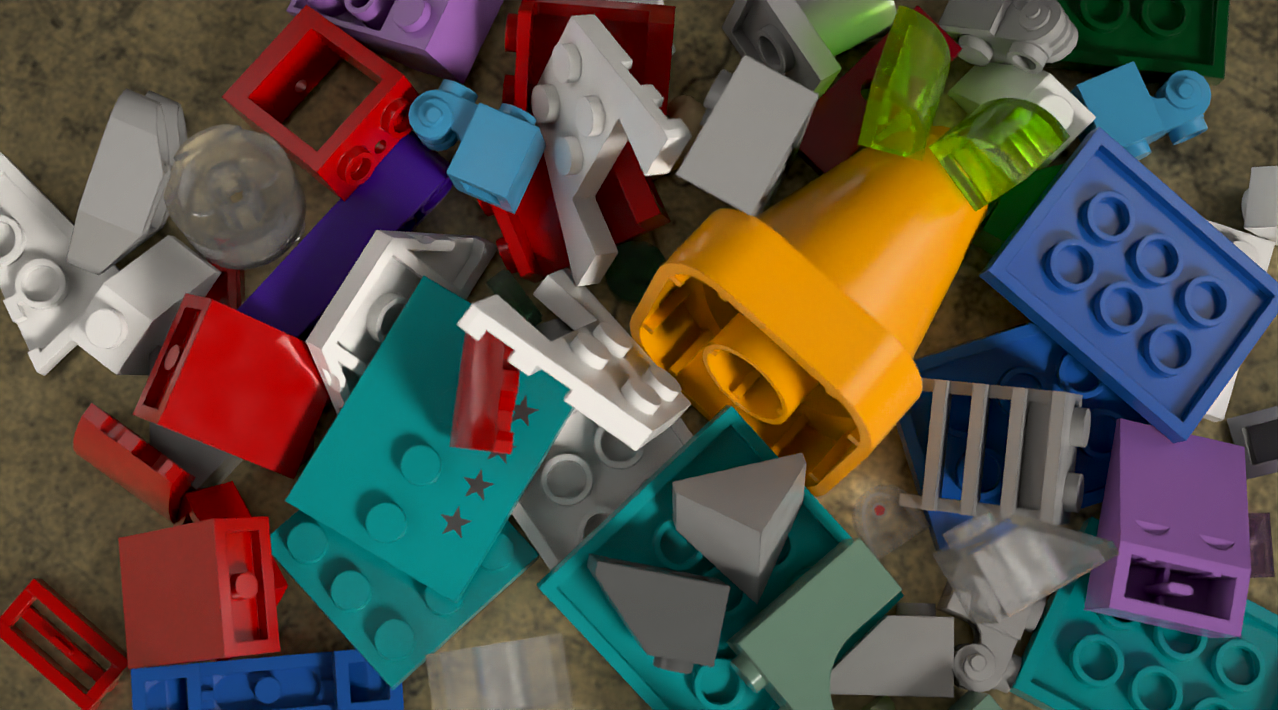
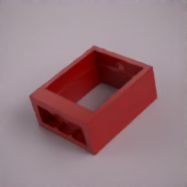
(289, 73)

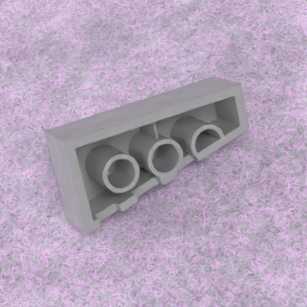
(748, 135)

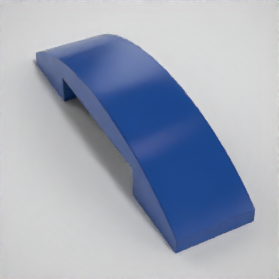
(267, 683)

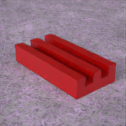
(105, 679)

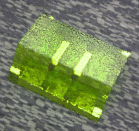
(906, 87)
(997, 147)

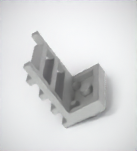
(1038, 458)

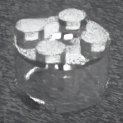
(213, 169)

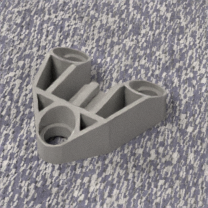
(127, 181)

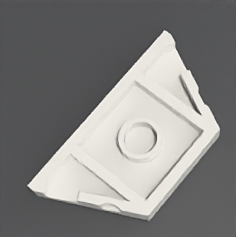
(379, 290)

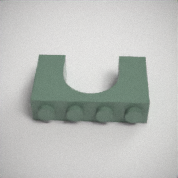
(799, 634)

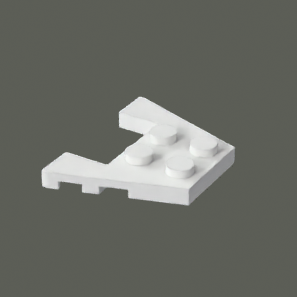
(586, 115)
(598, 361)

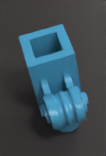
(1135, 117)
(496, 146)

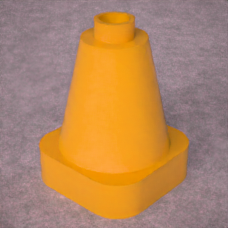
(814, 306)

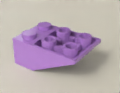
(421, 34)
(1177, 531)

